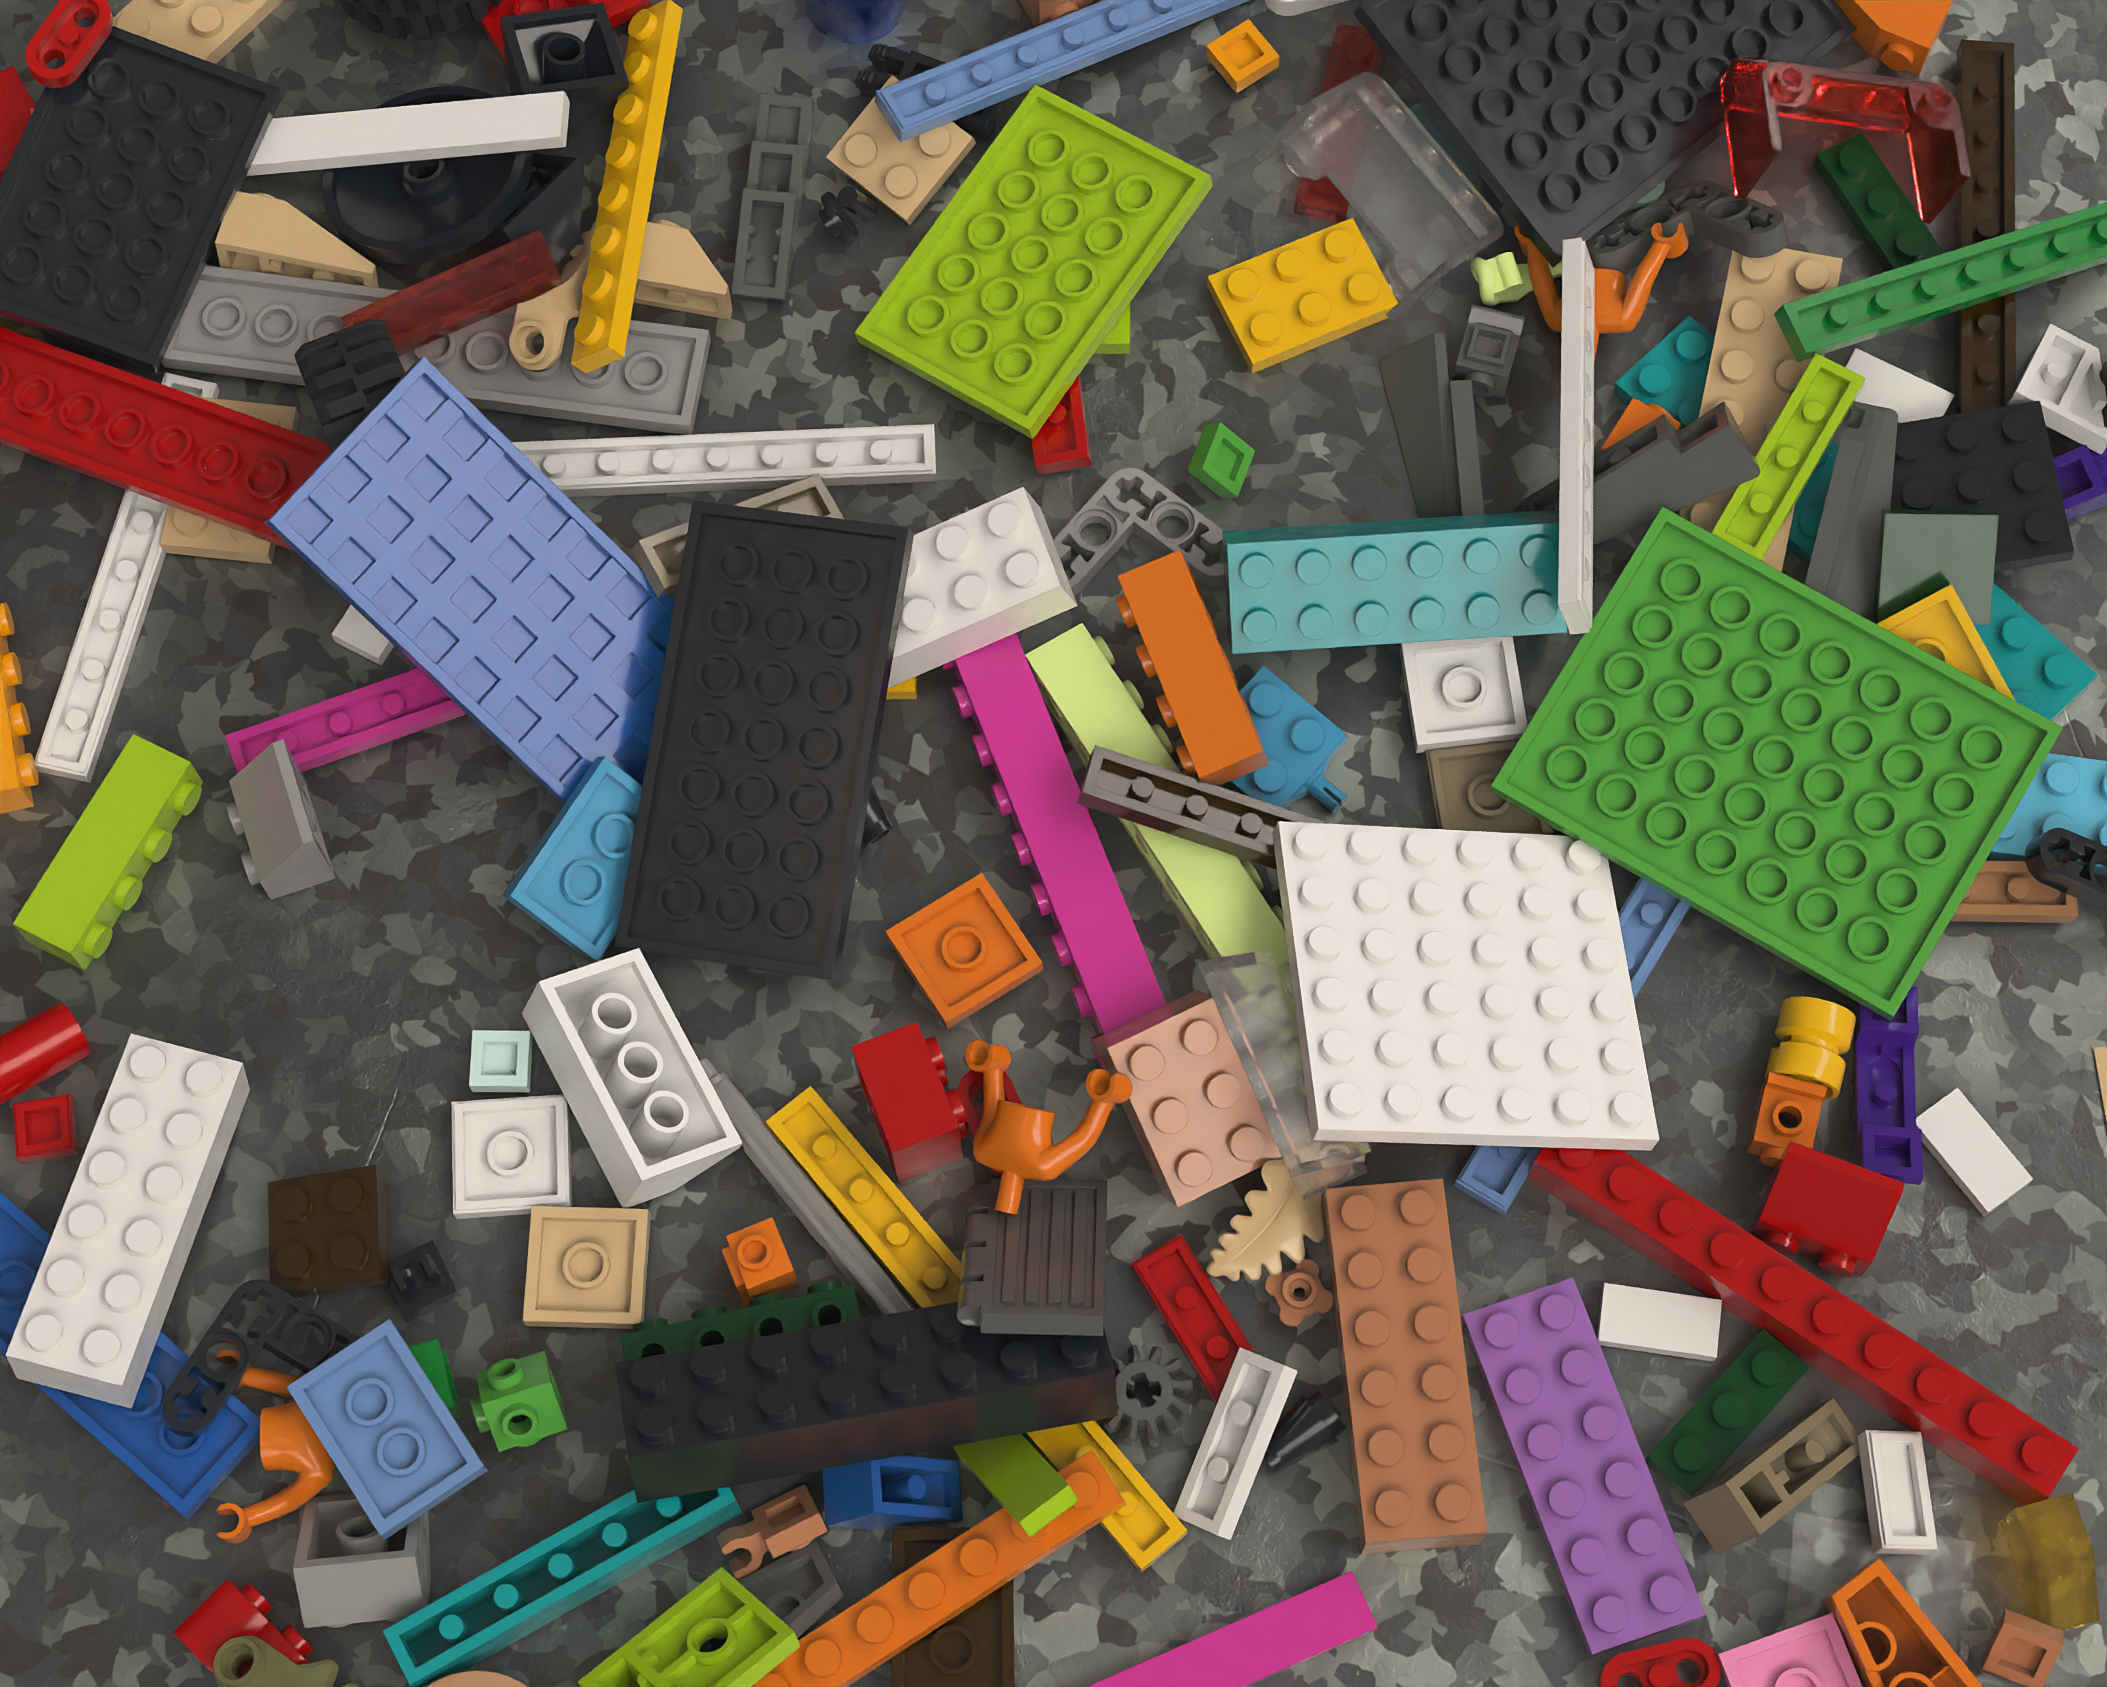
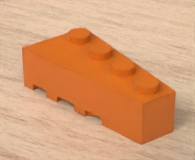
(1192, 671)
(1890, 1634)

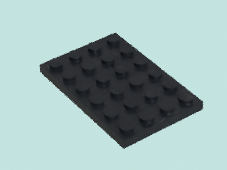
(125, 194)

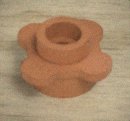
(1296, 1309)

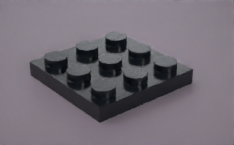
(1988, 463)

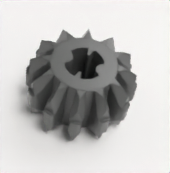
(1156, 1380)

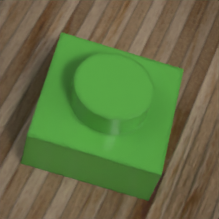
(1221, 460)

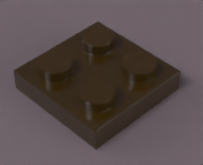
(329, 1231)

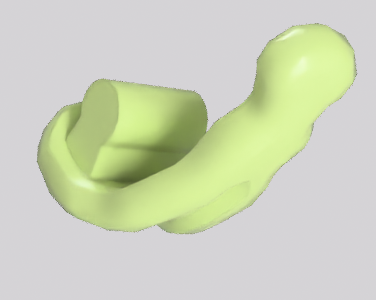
(1503, 279)

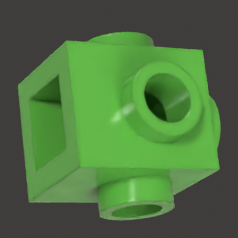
(519, 1402)

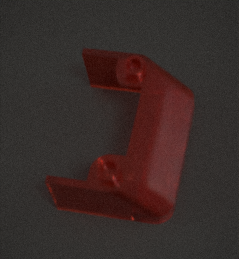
(1763, 88)

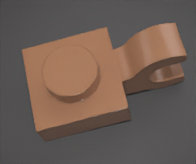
(778, 1526)

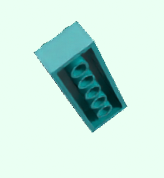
(1392, 581)

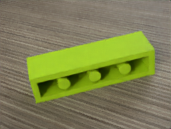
(109, 853)

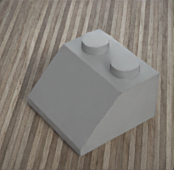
(279, 824)
(351, 1572)

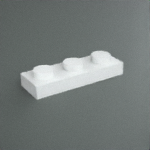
(1235, 1443)

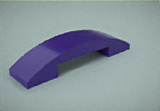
(1886, 1092)

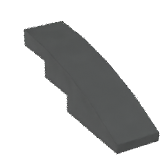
(773, 197)

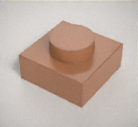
(2023, 1649)

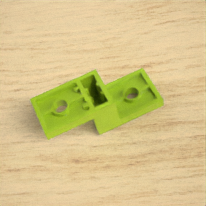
(669, 1647)

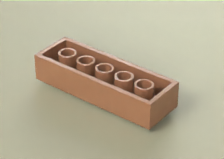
(1403, 1367)

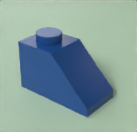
(893, 1493)

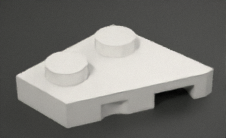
(2069, 387)

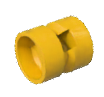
(1811, 1040)

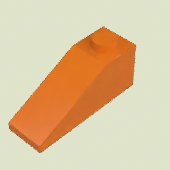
(1897, 30)

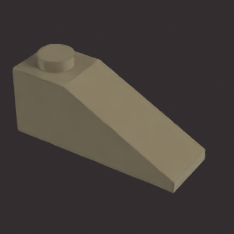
(1774, 1477)

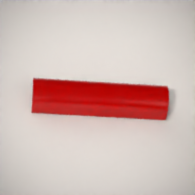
(39, 1050)

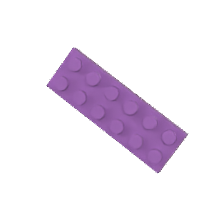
(1582, 1467)

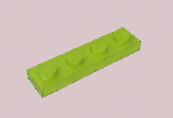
(1789, 456)

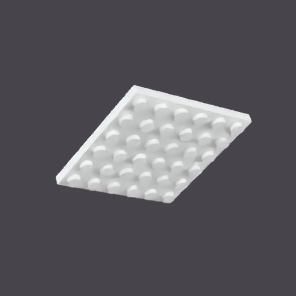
(1461, 989)

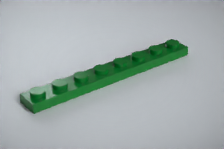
(1944, 283)

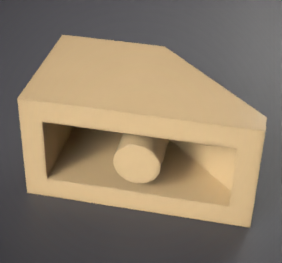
(679, 274)

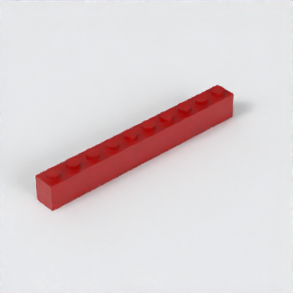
(1809, 1318)

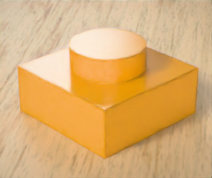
(1242, 56)

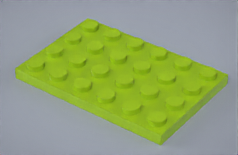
(1034, 260)

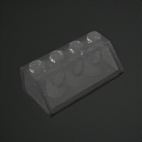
(1262, 1023)

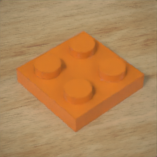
(964, 950)

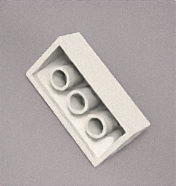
(630, 1076)

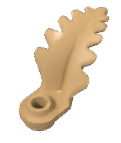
(550, 313)
(1275, 1225)

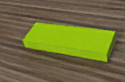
(1019, 1480)

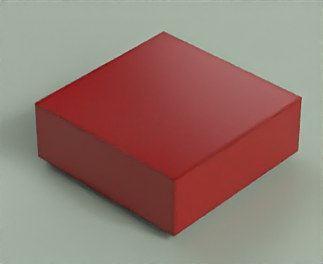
(45, 1128)

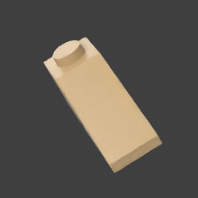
(281, 240)

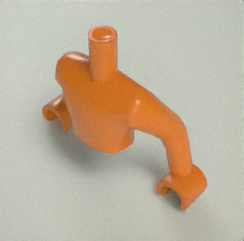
(1614, 307)
(1019, 1136)
(285, 1444)

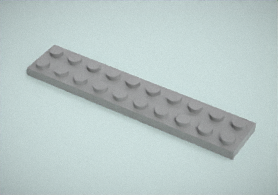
(257, 322)

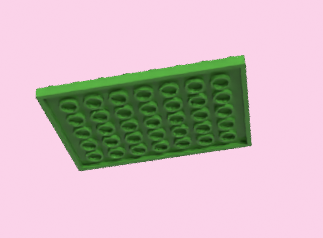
(1777, 762)

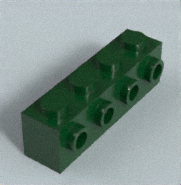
(767, 1315)

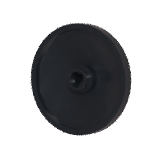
(425, 206)

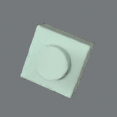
(501, 1061)

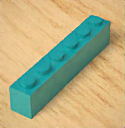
(551, 1580)

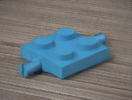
(1296, 742)

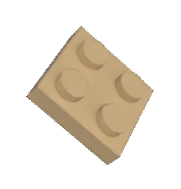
(897, 172)
(586, 1267)

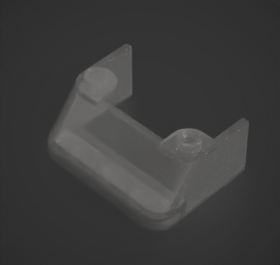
(1393, 180)

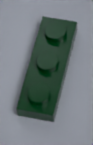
(1875, 203)
(1726, 1414)

